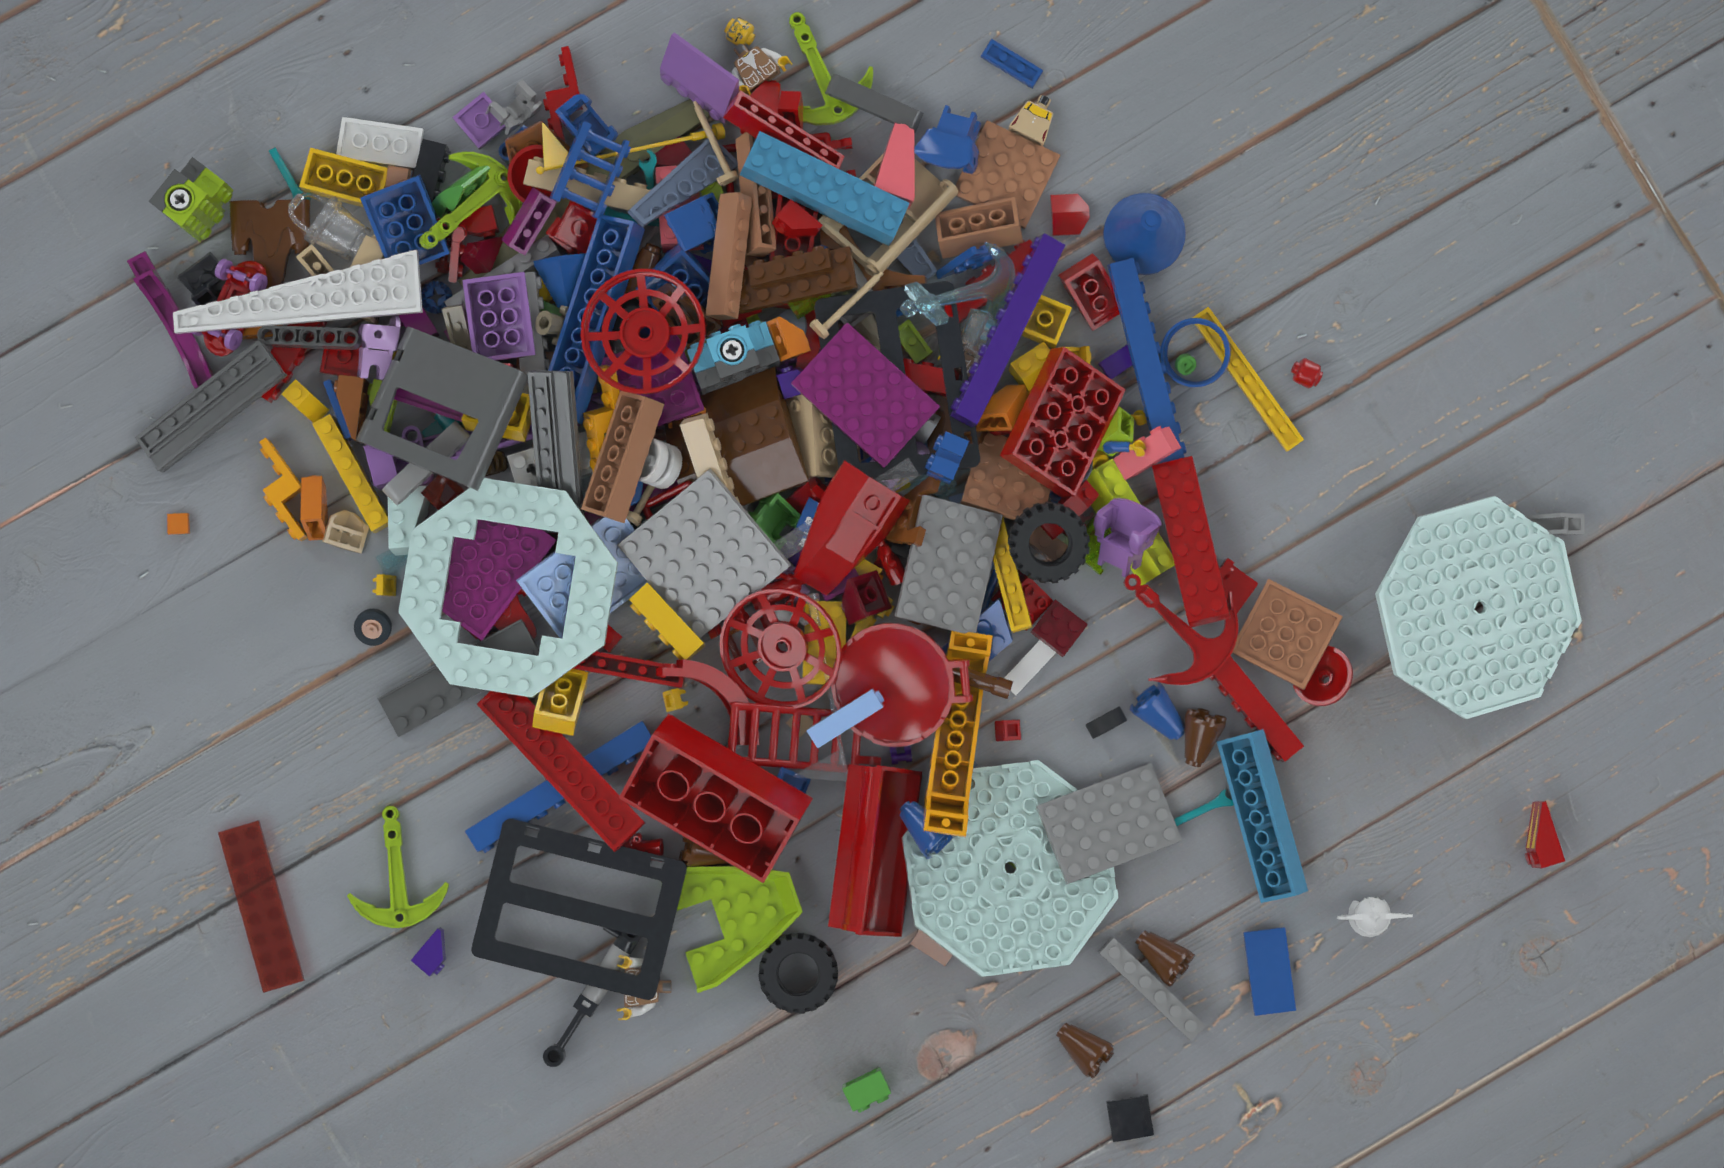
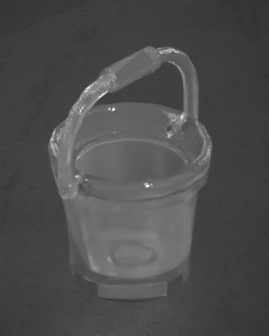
(333, 227)

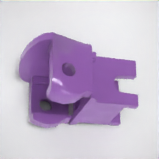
(1132, 533)

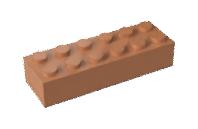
(622, 456)

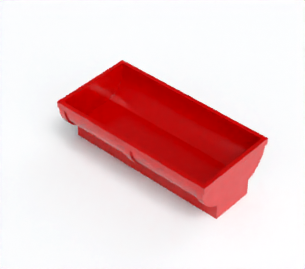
(870, 859)

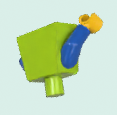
(1120, 433)

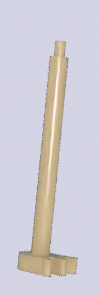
(729, 176)
(821, 329)
(634, 517)

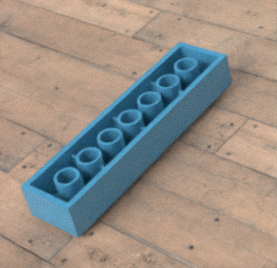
(824, 188)
(1262, 816)

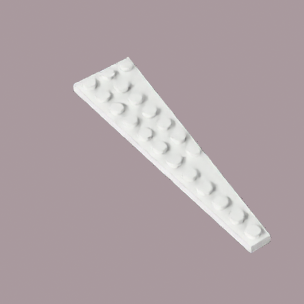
(360, 291)

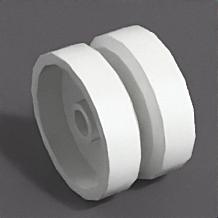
(661, 465)

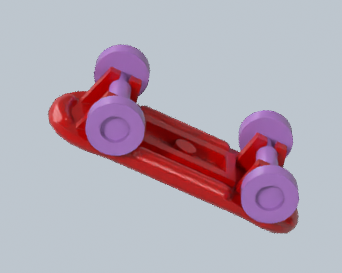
(240, 280)

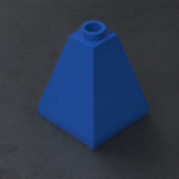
(560, 276)

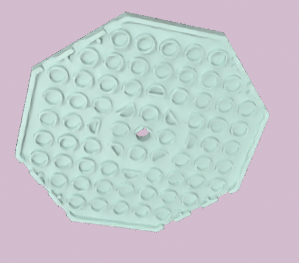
(1430, 596)
(1001, 918)

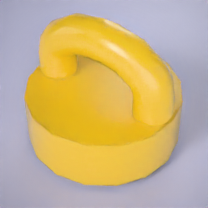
(1099, 459)

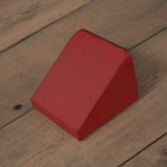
(1007, 730)

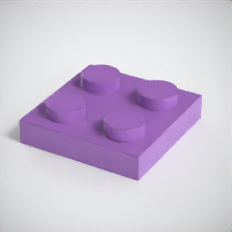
(476, 123)

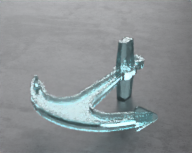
(992, 288)

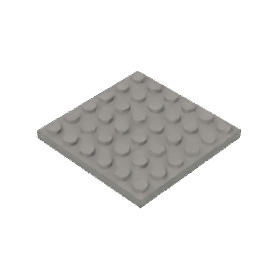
(703, 553)

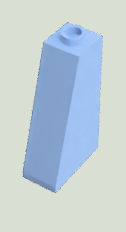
(846, 717)

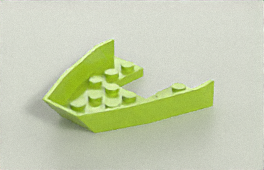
(748, 913)

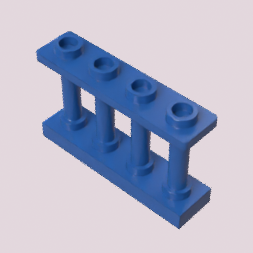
(576, 153)

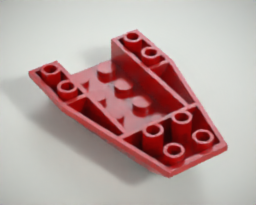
(847, 527)

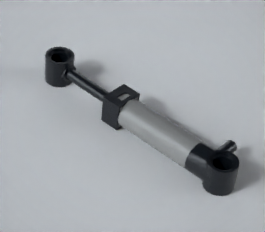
(591, 996)

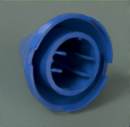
(1146, 230)

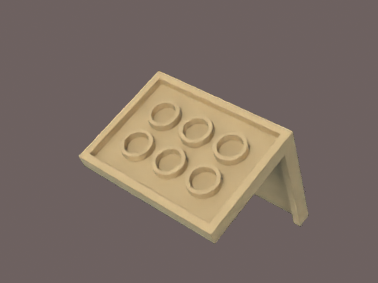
(814, 438)

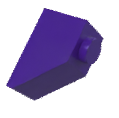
(785, 379)
(432, 954)

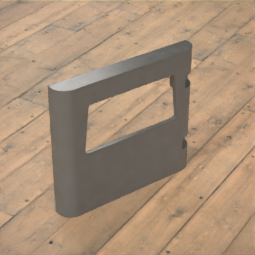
(457, 381)

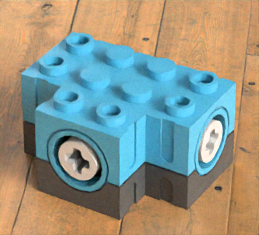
(734, 356)

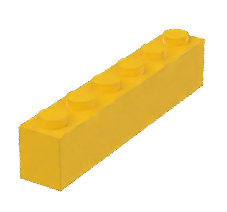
(352, 473)

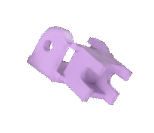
(385, 339)

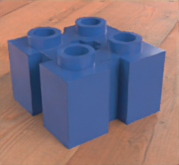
(947, 457)

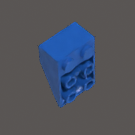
(694, 222)

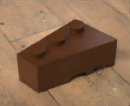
(690, 313)

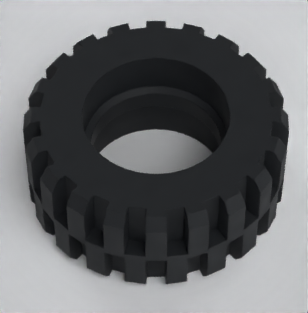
(1061, 567)
(792, 1001)

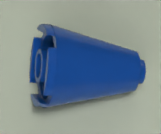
(1159, 712)
(913, 818)

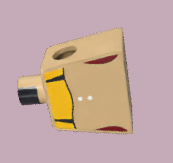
(1033, 121)

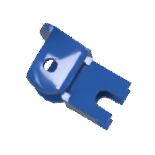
(590, 116)
(951, 143)

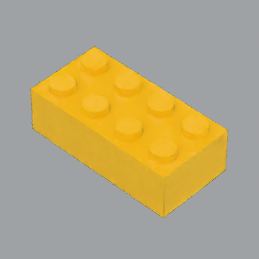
(341, 177)
(836, 613)
(667, 622)

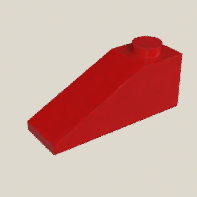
(480, 223)
(1079, 504)

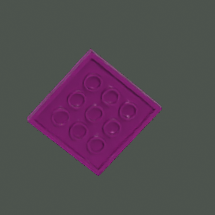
(679, 400)

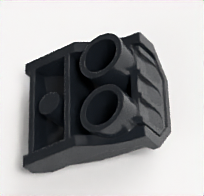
(1130, 1118)

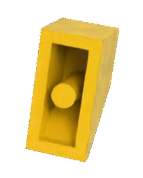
(305, 401)

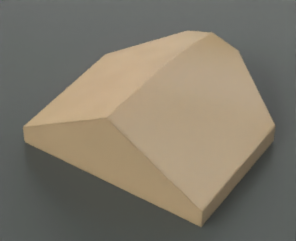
(346, 531)

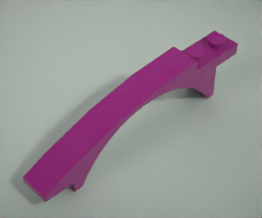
(164, 305)

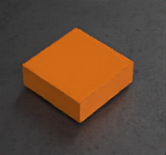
(178, 524)

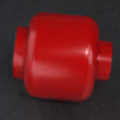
(1306, 373)

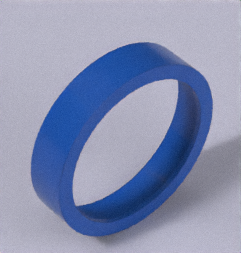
(1164, 352)

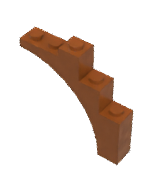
(889, 278)

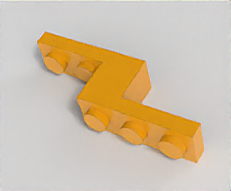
(598, 420)
(282, 490)

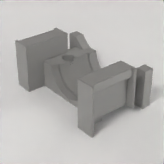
(519, 110)

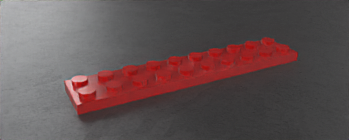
(563, 768)

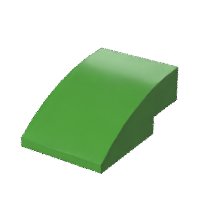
(459, 191)

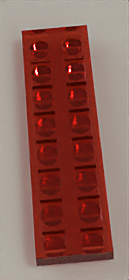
(261, 906)

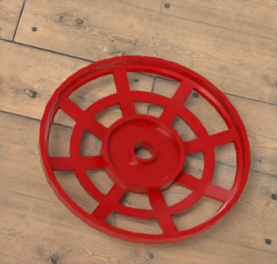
(634, 322)
(771, 654)

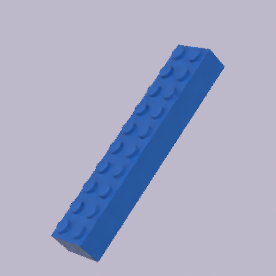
(608, 254)

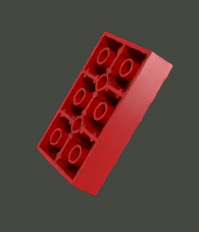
(1062, 422)

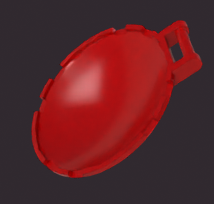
(909, 675)

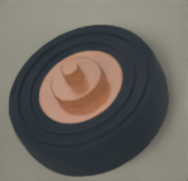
(372, 627)

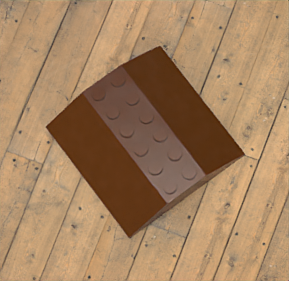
(753, 436)

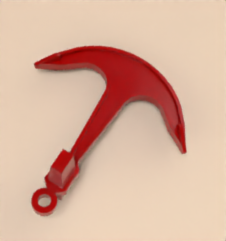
(1208, 653)

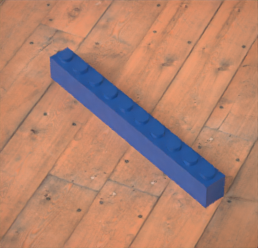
(1144, 349)
(544, 796)

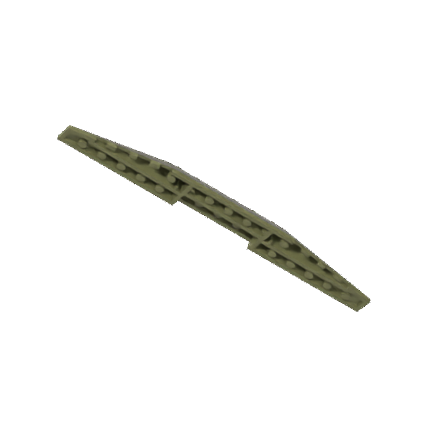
(662, 127)

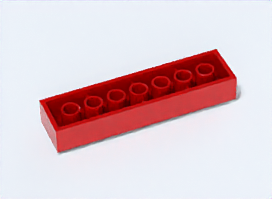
(1191, 542)

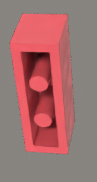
(1158, 446)

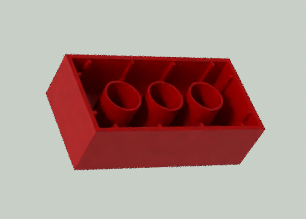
(715, 797)

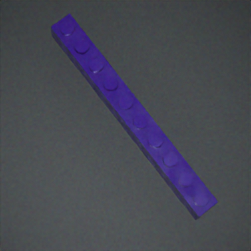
(1007, 330)

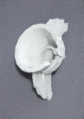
(1370, 916)

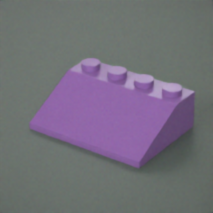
(698, 77)
(499, 316)

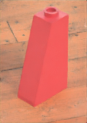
(897, 166)

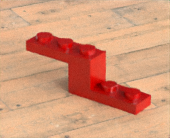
(556, 98)

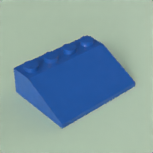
(400, 218)
(686, 269)

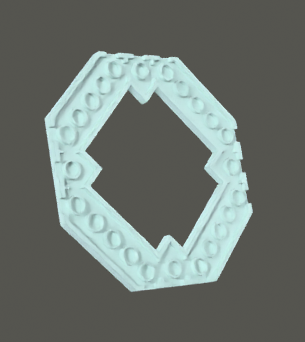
(428, 575)

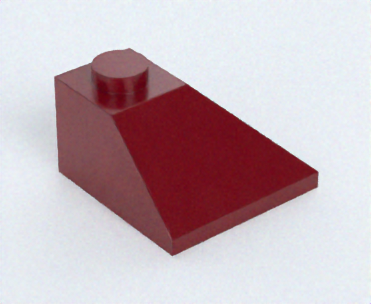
(864, 597)

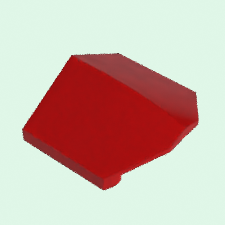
(1068, 214)

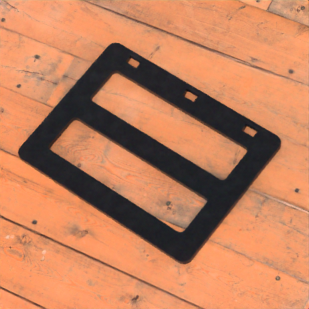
(884, 306)
(655, 929)

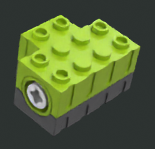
(193, 199)

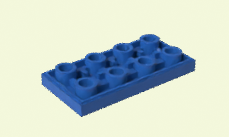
(1269, 971)

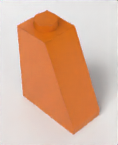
(1003, 409)
(314, 507)

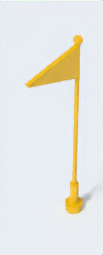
(555, 154)

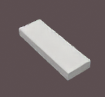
(1029, 666)

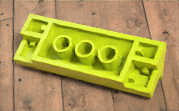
(1109, 485)

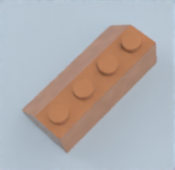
(973, 225)

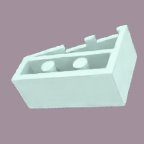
(404, 518)

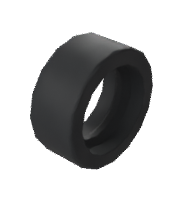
(1106, 722)

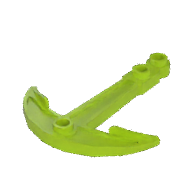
(825, 114)
(480, 196)
(397, 885)

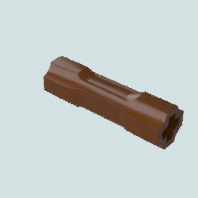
(995, 685)

